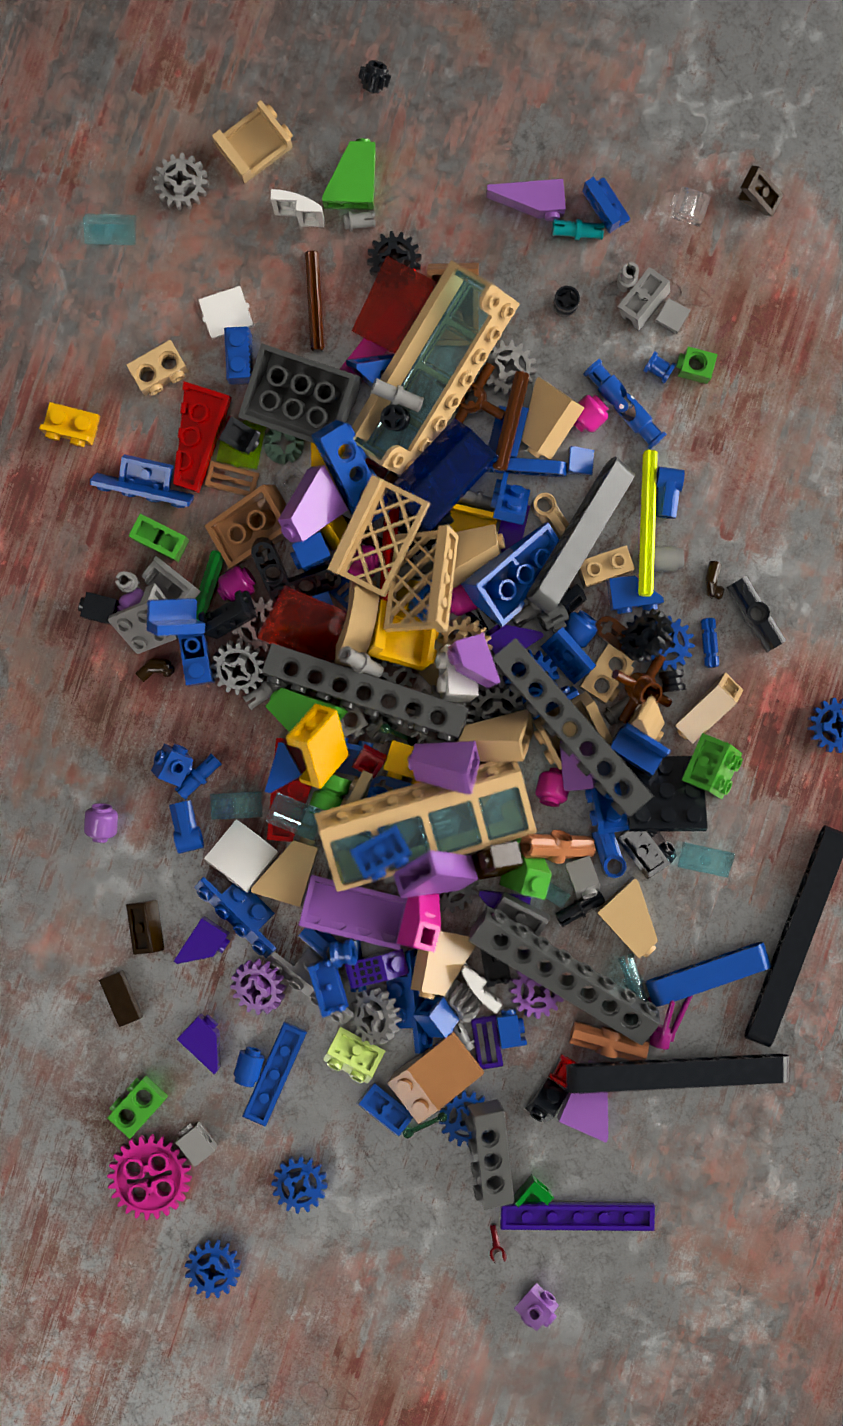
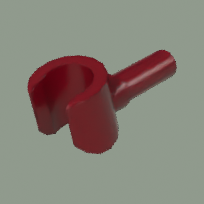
(496, 1244)

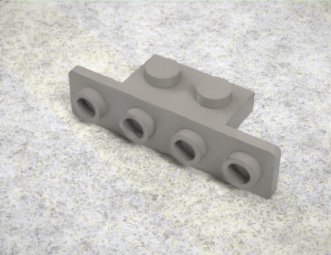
(300, 980)

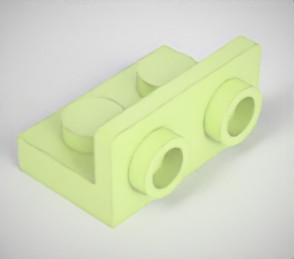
(353, 1056)

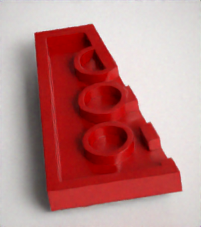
(201, 421)

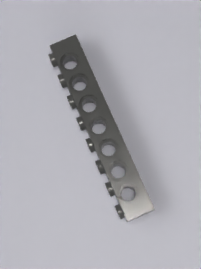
(280, 658)
(636, 792)
(571, 987)

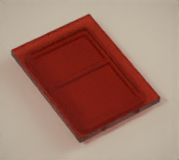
(393, 304)
(304, 625)

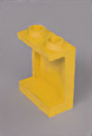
(405, 648)
(321, 743)

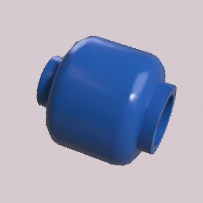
(581, 627)

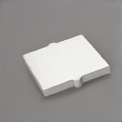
(225, 310)

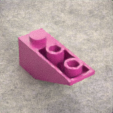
(421, 923)

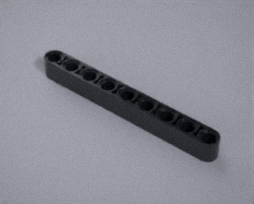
(796, 937)
(677, 1073)

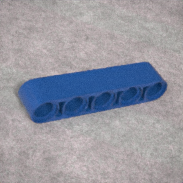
(708, 974)

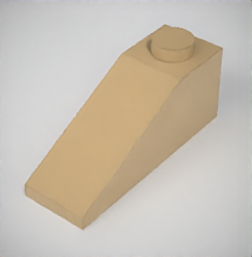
(648, 719)

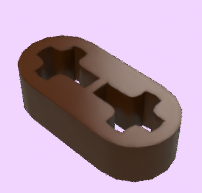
(610, 639)

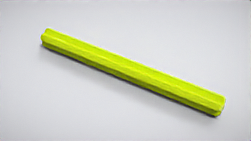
(647, 523)

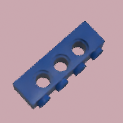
(328, 443)

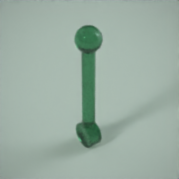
(385, 728)
(409, 1132)

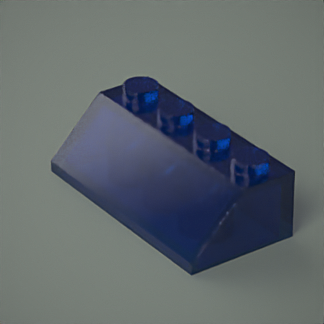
(444, 472)

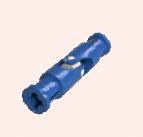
(617, 395)

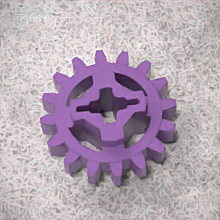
(258, 986)
(529, 997)

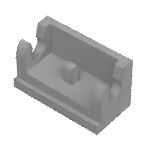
(644, 298)
(169, 581)

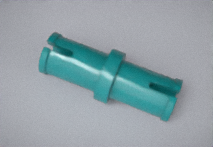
(577, 229)

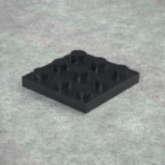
(674, 803)

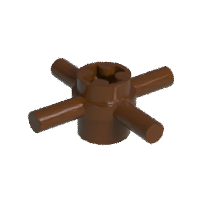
(482, 403)
(640, 687)

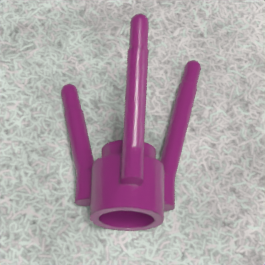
(664, 1034)

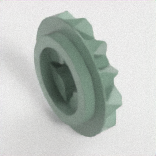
(275, 452)

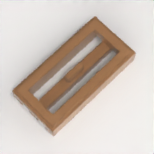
(210, 474)

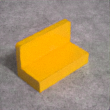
(469, 518)

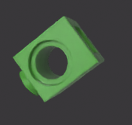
(706, 360)

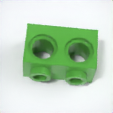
(159, 538)
(141, 1109)

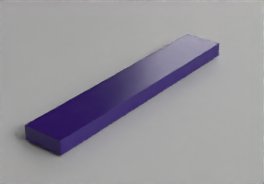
(578, 1216)

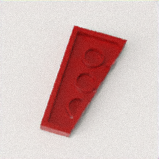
(294, 790)

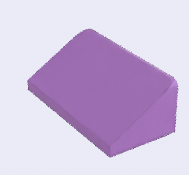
(572, 776)

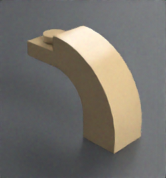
(359, 619)

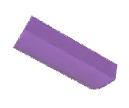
(353, 912)

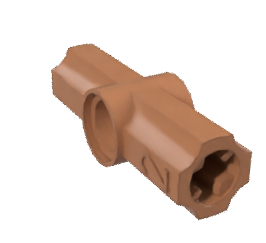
(557, 846)
(607, 1042)

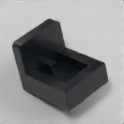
(239, 436)
(546, 1101)

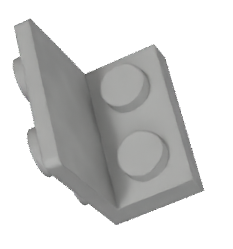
(132, 623)

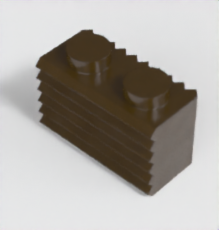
(497, 860)

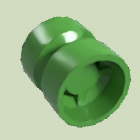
(331, 793)

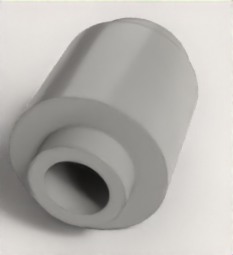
(668, 558)

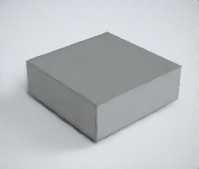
(672, 315)

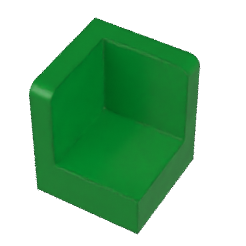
(533, 1191)

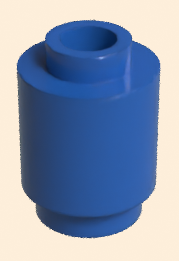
(248, 1066)

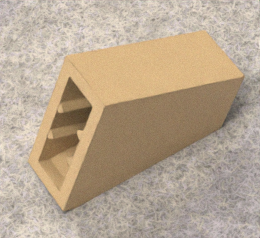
(548, 419)
(476, 549)
(709, 708)
(501, 737)
(289, 874)
(629, 918)
(438, 970)

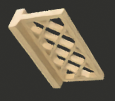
(359, 525)
(441, 584)

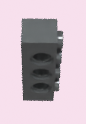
(498, 1190)

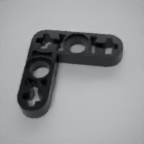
(275, 584)

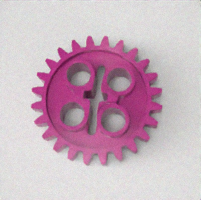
(155, 1198)

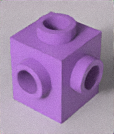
(537, 1307)

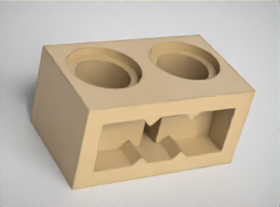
(154, 362)
(605, 566)
(603, 672)

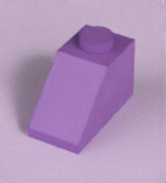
(473, 659)

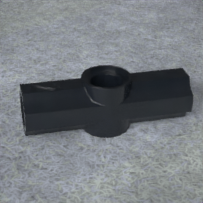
(764, 629)

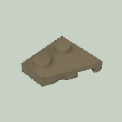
(359, 788)

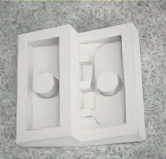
(292, 204)
(241, 856)
(476, 982)

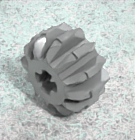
(462, 1001)

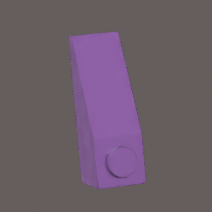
(534, 198)

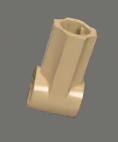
(553, 515)

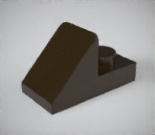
(760, 192)

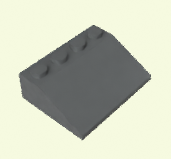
(297, 393)

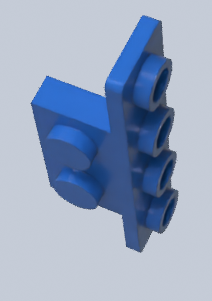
(143, 479)
(242, 910)
(408, 1002)

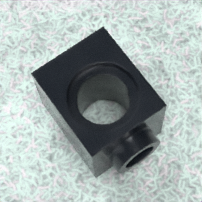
(97, 607)

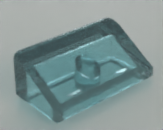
(109, 229)
(293, 816)
(706, 859)

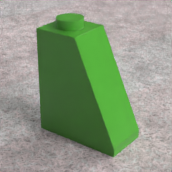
(353, 179)
(292, 706)
(530, 878)

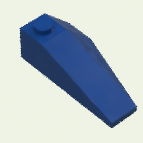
(504, 581)

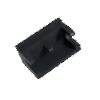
(229, 615)
(494, 969)

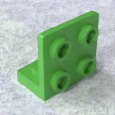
(713, 766)

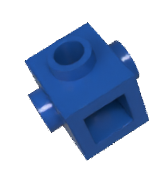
(172, 764)

